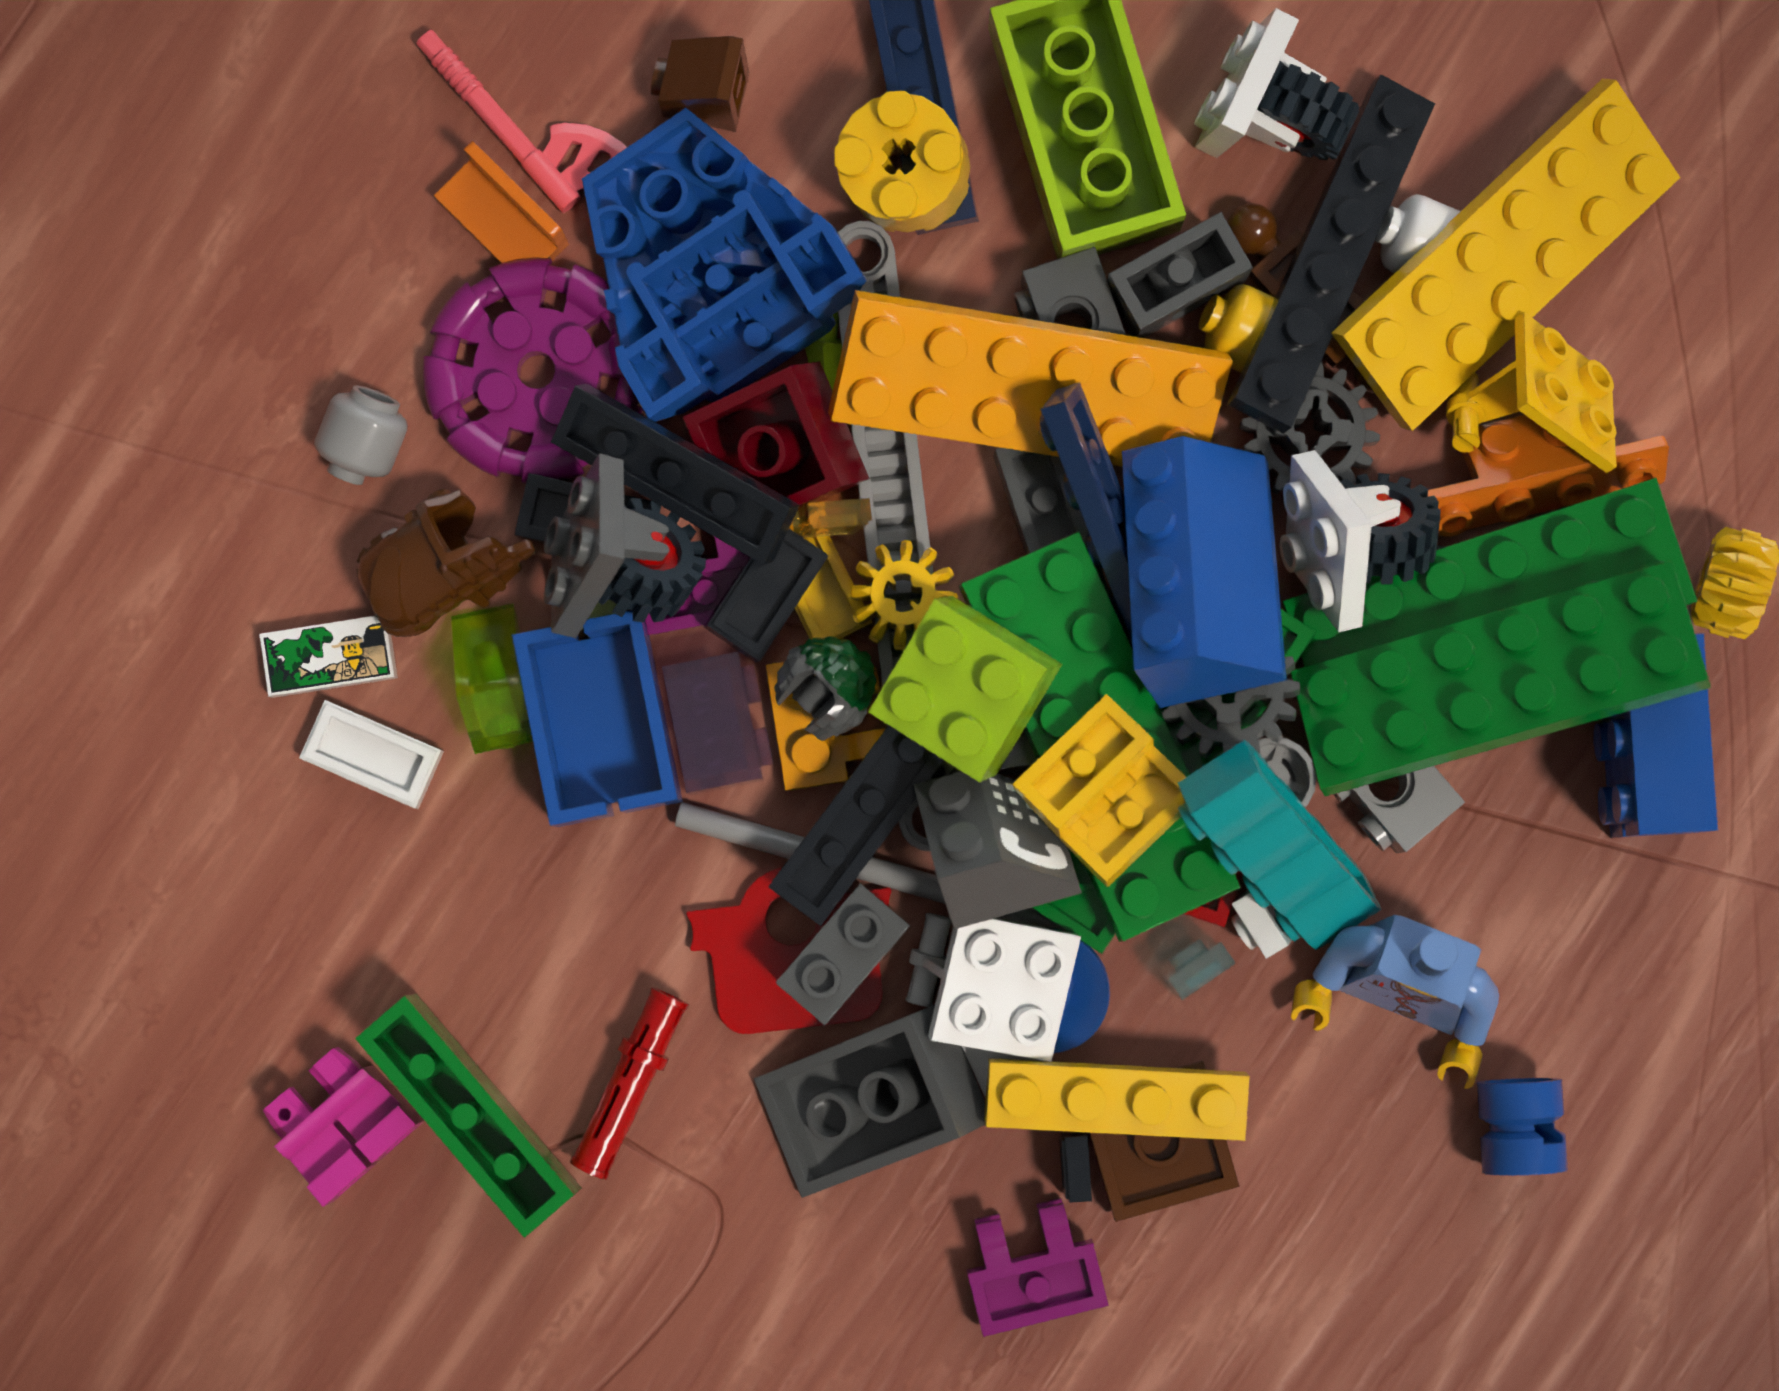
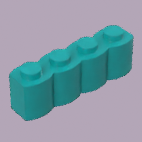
(1277, 846)

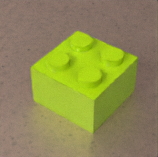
(965, 688)

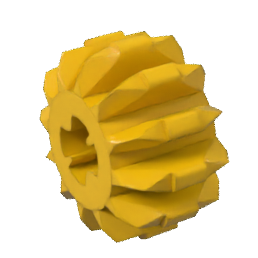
(1735, 583)
(885, 608)

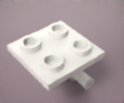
(997, 986)

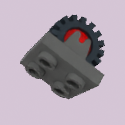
(616, 554)

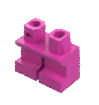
(347, 1131)

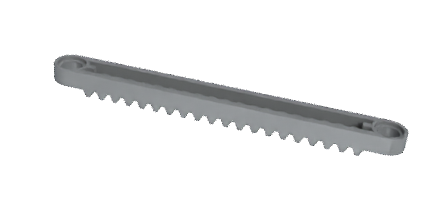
(893, 487)

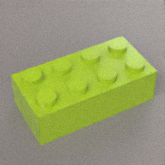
(1086, 123)

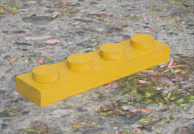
(1116, 1099)

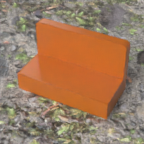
(499, 211)

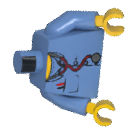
(1413, 975)

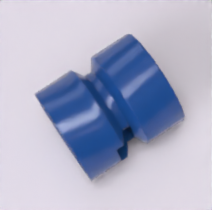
(1522, 1126)

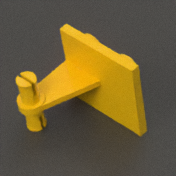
(1549, 386)

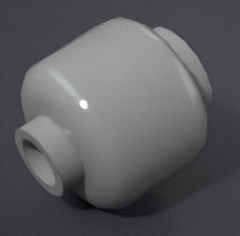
(361, 434)

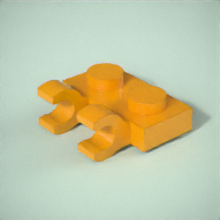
(803, 756)

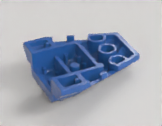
(709, 266)

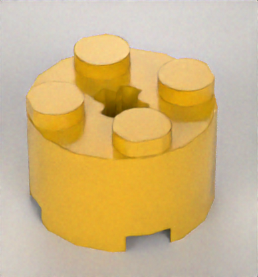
(879, 135)

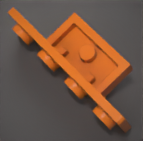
(1531, 471)

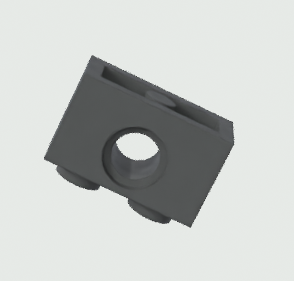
(1178, 276)
(1067, 286)
(842, 954)

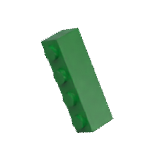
(468, 1113)

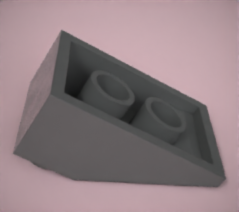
(870, 1102)

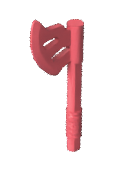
(541, 166)

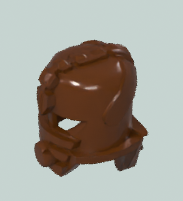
(431, 568)

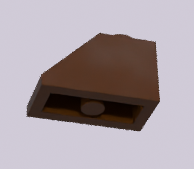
(705, 78)

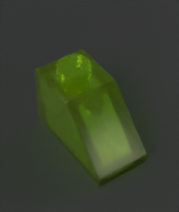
(489, 678)

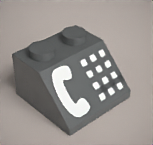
(991, 849)

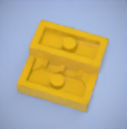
(1104, 790)

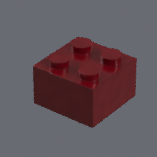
(782, 435)

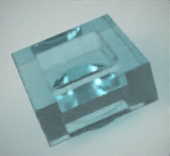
(1196, 966)

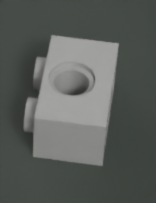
(1415, 811)

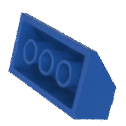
(1201, 570)

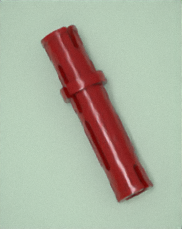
(633, 1074)

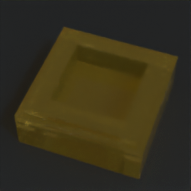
(832, 518)

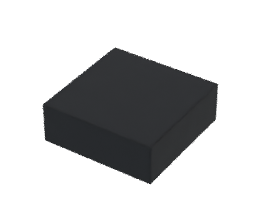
(1075, 1167)

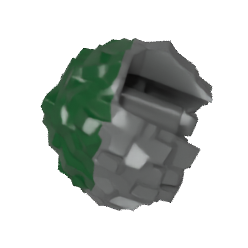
(829, 682)

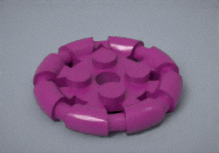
(499, 360)

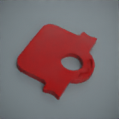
(751, 961)

